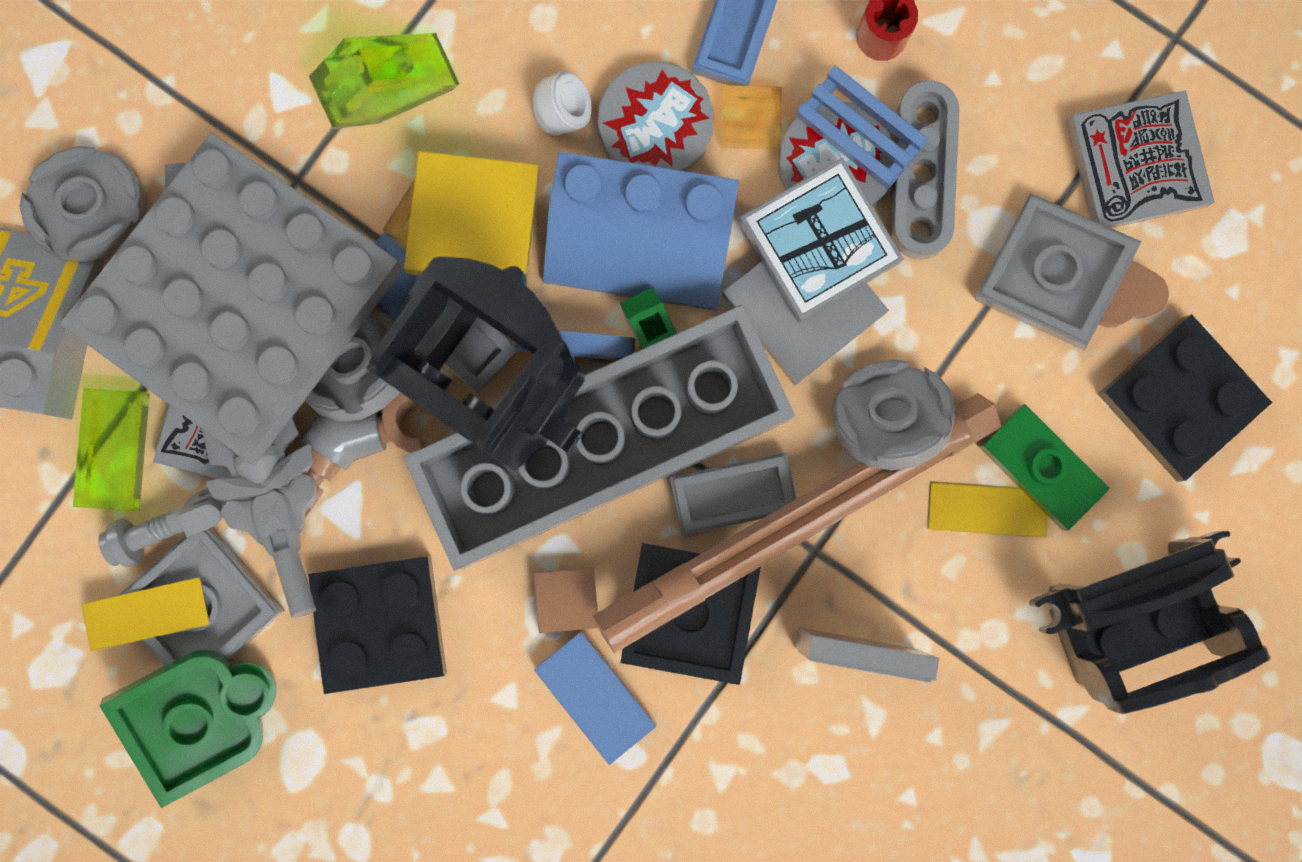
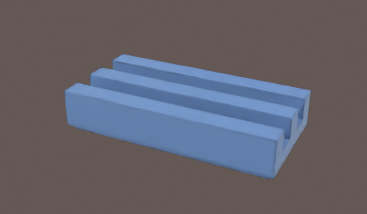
(877, 110)

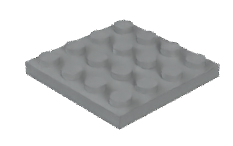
(232, 297)

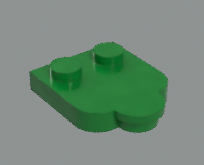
(191, 720)

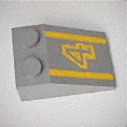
(38, 355)

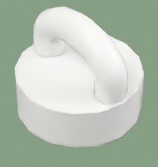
(561, 104)

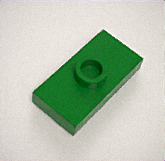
(1044, 468)

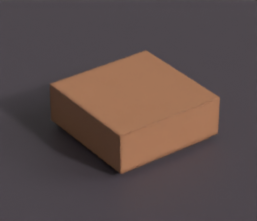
(566, 599)

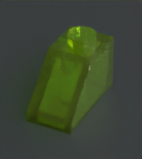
(381, 77)

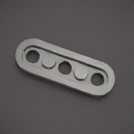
(932, 200)

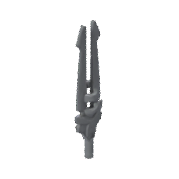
(270, 505)

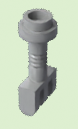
(125, 543)

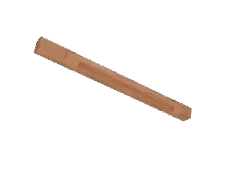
(775, 534)

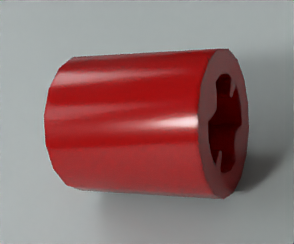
(881, 44)

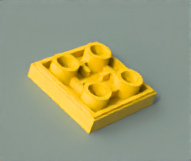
(471, 211)

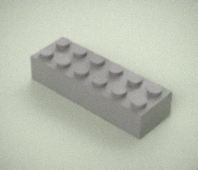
(638, 426)

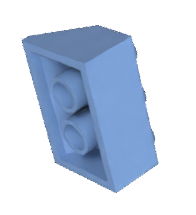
(638, 229)

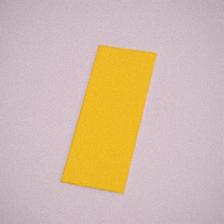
(985, 510)
(145, 614)

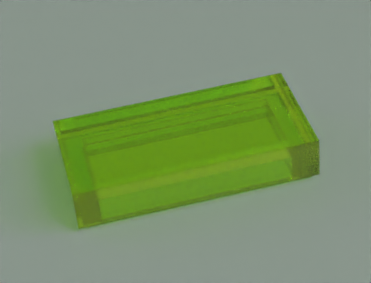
(111, 449)

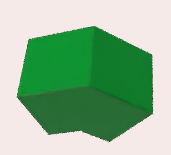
(647, 318)

